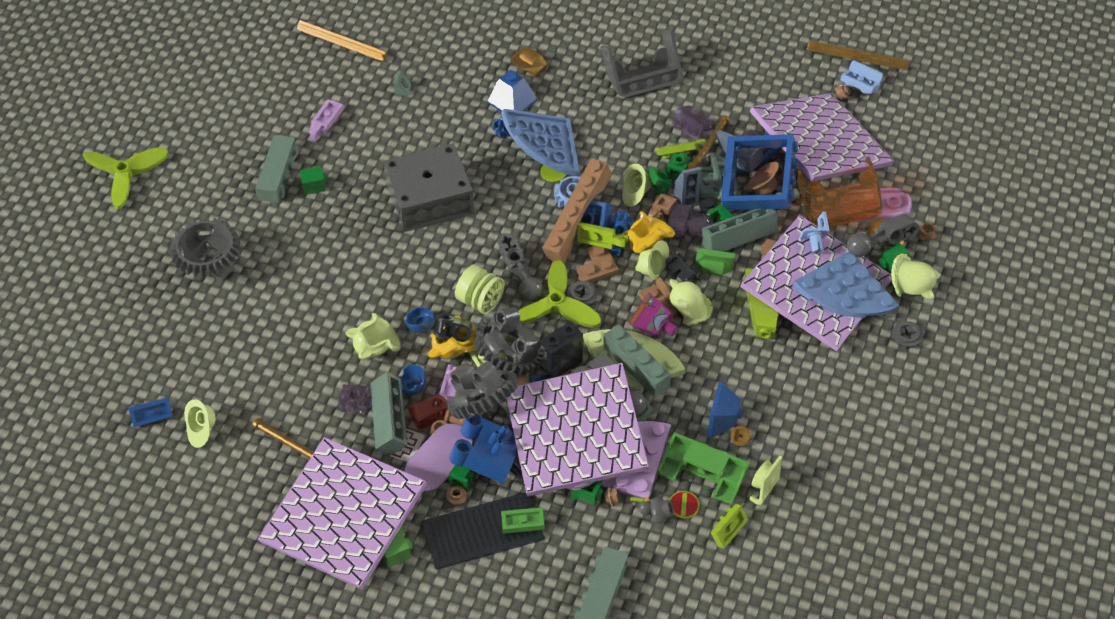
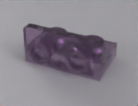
(692, 122)

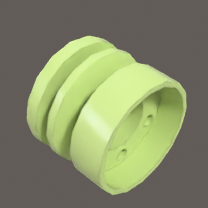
(479, 289)

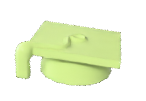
(765, 479)

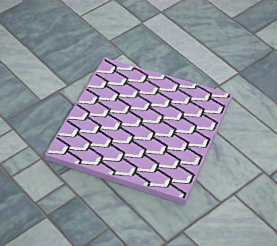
(827, 136)
(792, 259)
(576, 429)
(342, 512)

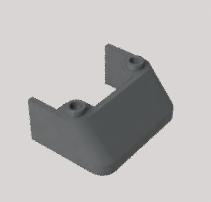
(661, 74)

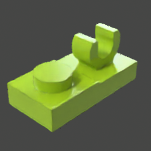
(729, 525)

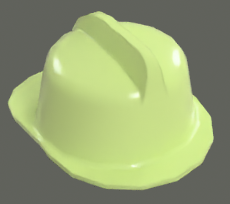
(635, 184)
(652, 261)
(199, 422)

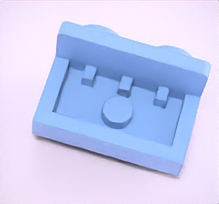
(862, 77)

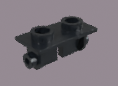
(677, 263)

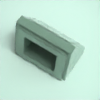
(401, 84)

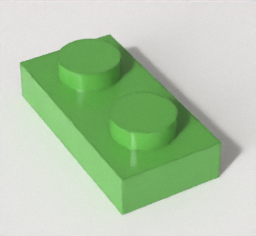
(522, 520)

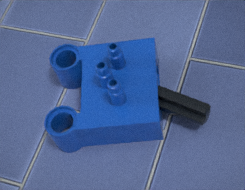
(492, 452)

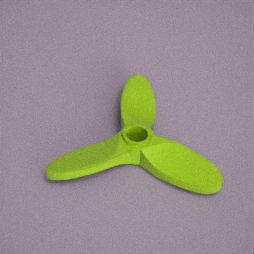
(126, 169)
(558, 303)

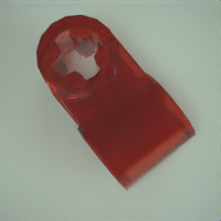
(427, 412)

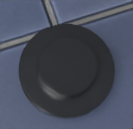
(706, 204)

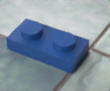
(150, 411)

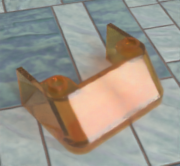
(845, 202)

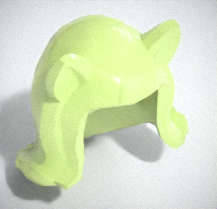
(913, 277)
(690, 302)
(374, 338)

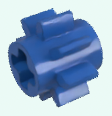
(500, 129)
(621, 221)

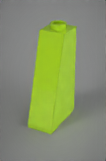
(763, 316)

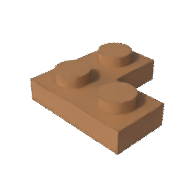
(601, 265)

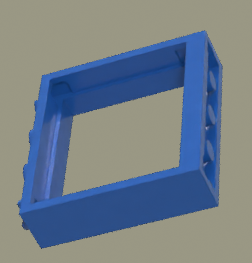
(782, 201)

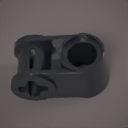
(451, 328)

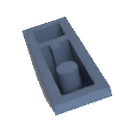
(747, 158)
(688, 187)

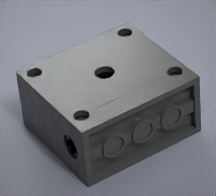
(429, 187)

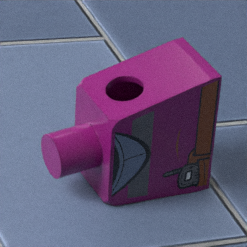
(653, 318)

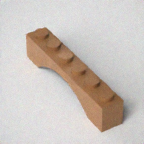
(563, 233)

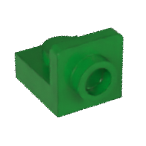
(659, 180)
(719, 213)

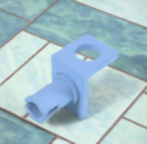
(817, 234)

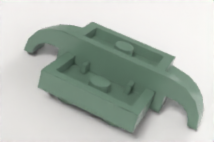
(712, 179)

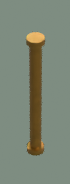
(723, 121)
(259, 425)

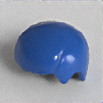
(420, 320)
(413, 380)

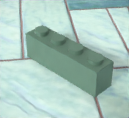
(276, 169)
(740, 229)
(637, 361)
(388, 414)
(603, 585)

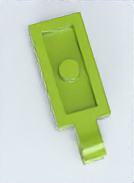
(667, 151)
(600, 236)

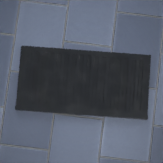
(476, 532)

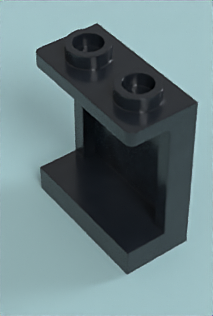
(563, 350)

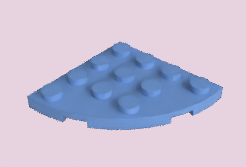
(544, 139)
(846, 289)

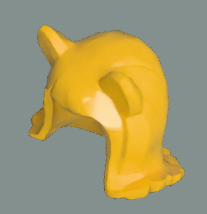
(647, 232)
(450, 347)

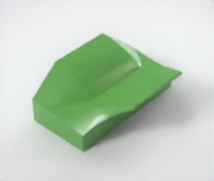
(714, 261)

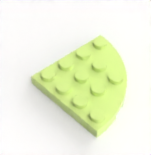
(595, 344)

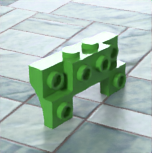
(704, 462)

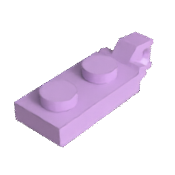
(325, 118)

